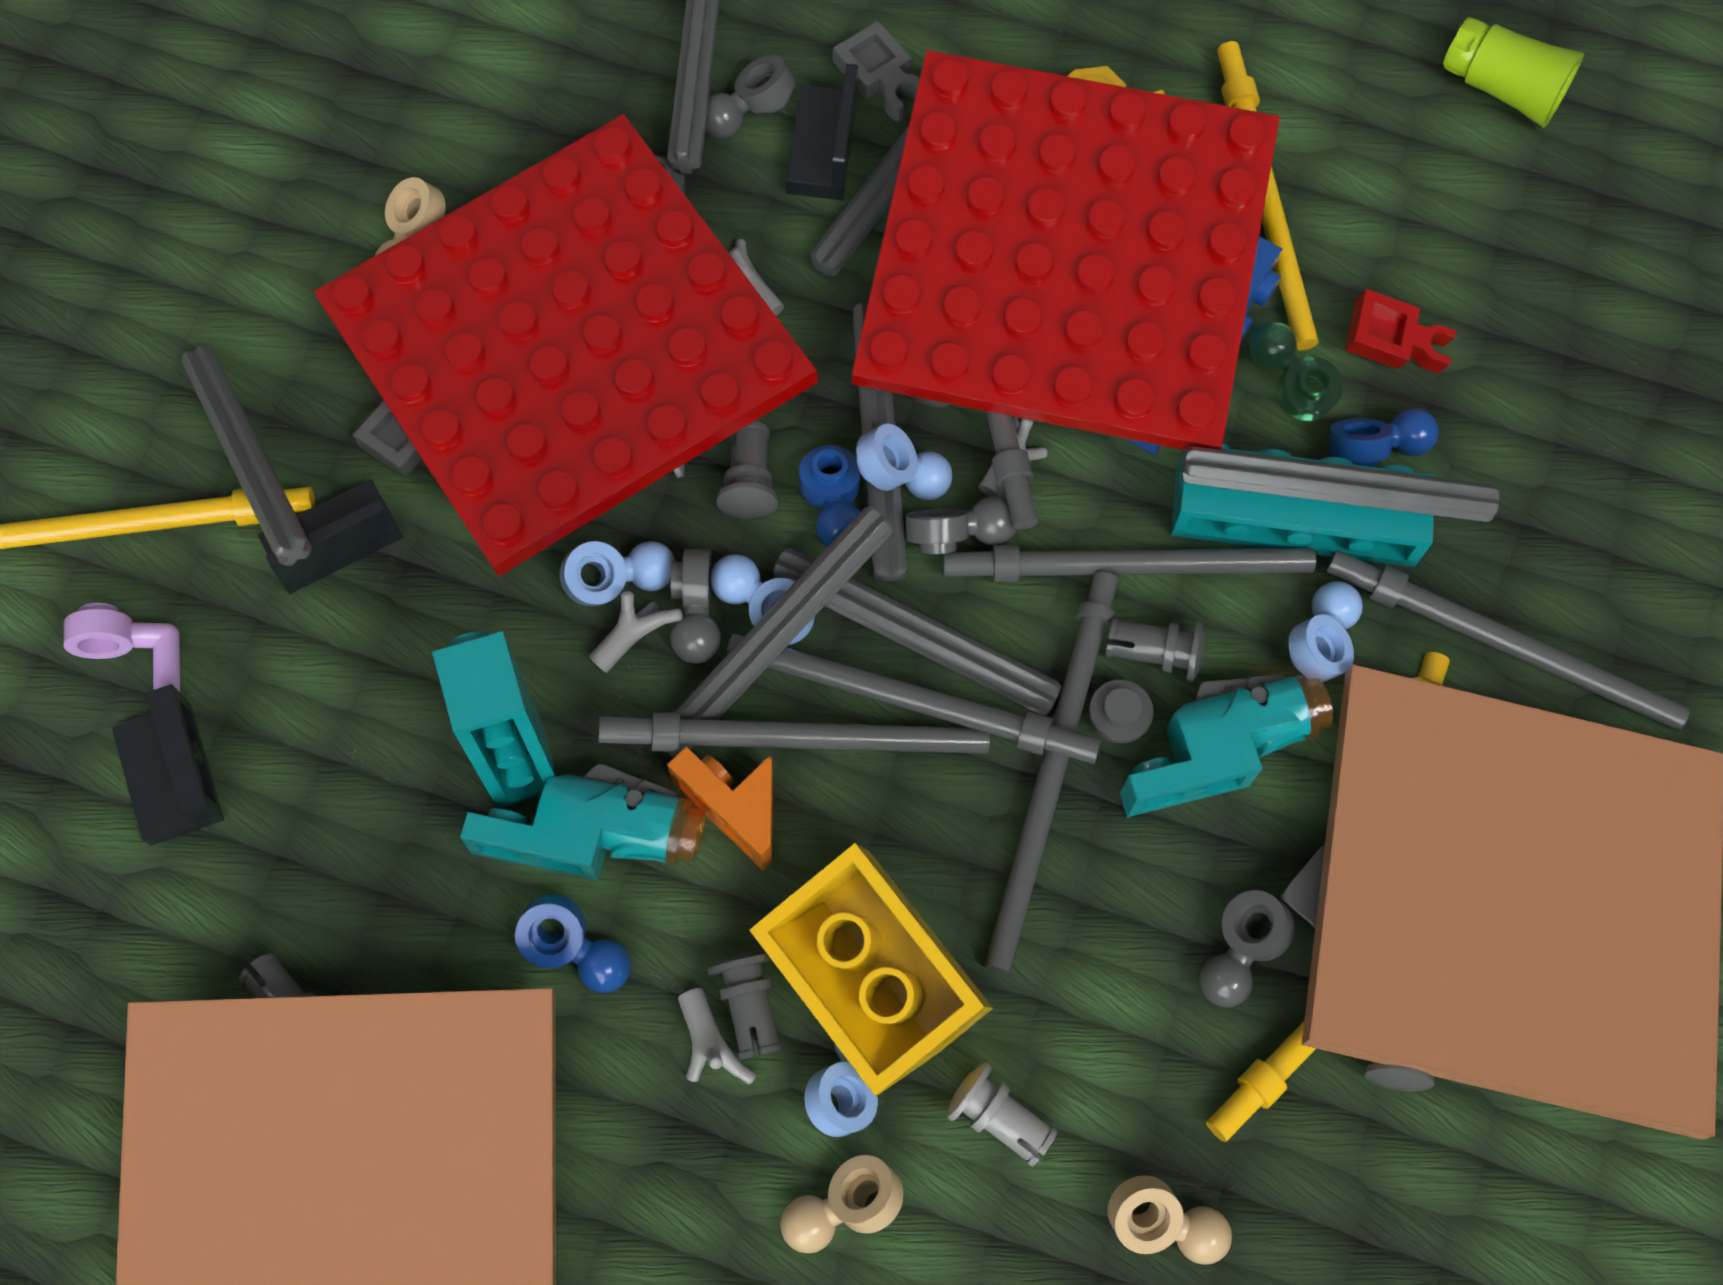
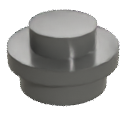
(1121, 711)

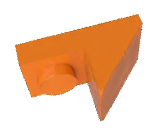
(740, 814)

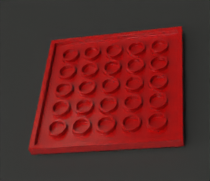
(1068, 252)
(564, 342)

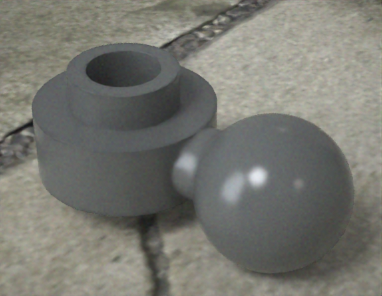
(759, 88)
(942, 528)
(696, 635)
(1227, 976)

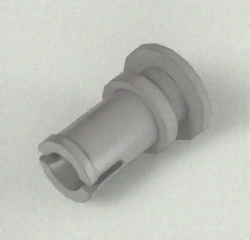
(1001, 1115)

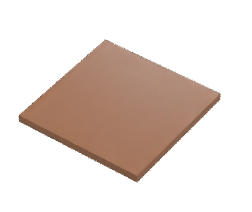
(1521, 903)
(340, 1140)

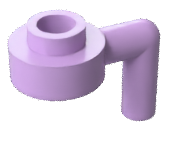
(106, 633)

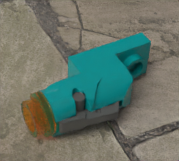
(1223, 737)
(585, 818)

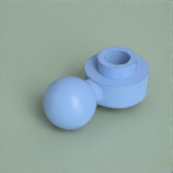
(890, 460)
(646, 567)
(737, 581)
(1321, 644)
(854, 1098)

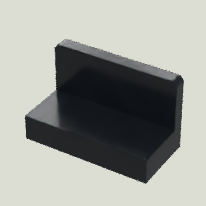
(823, 139)
(339, 534)
(167, 769)

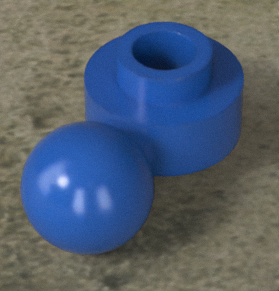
(1371, 440)
(830, 491)
(600, 964)

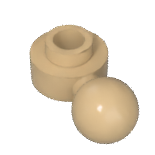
(411, 208)
(811, 1222)
(1199, 1233)

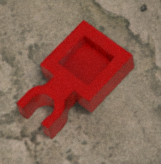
(1390, 335)

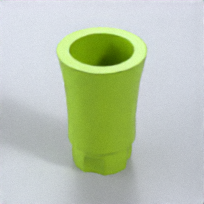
(1513, 68)

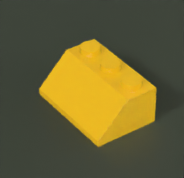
(870, 969)

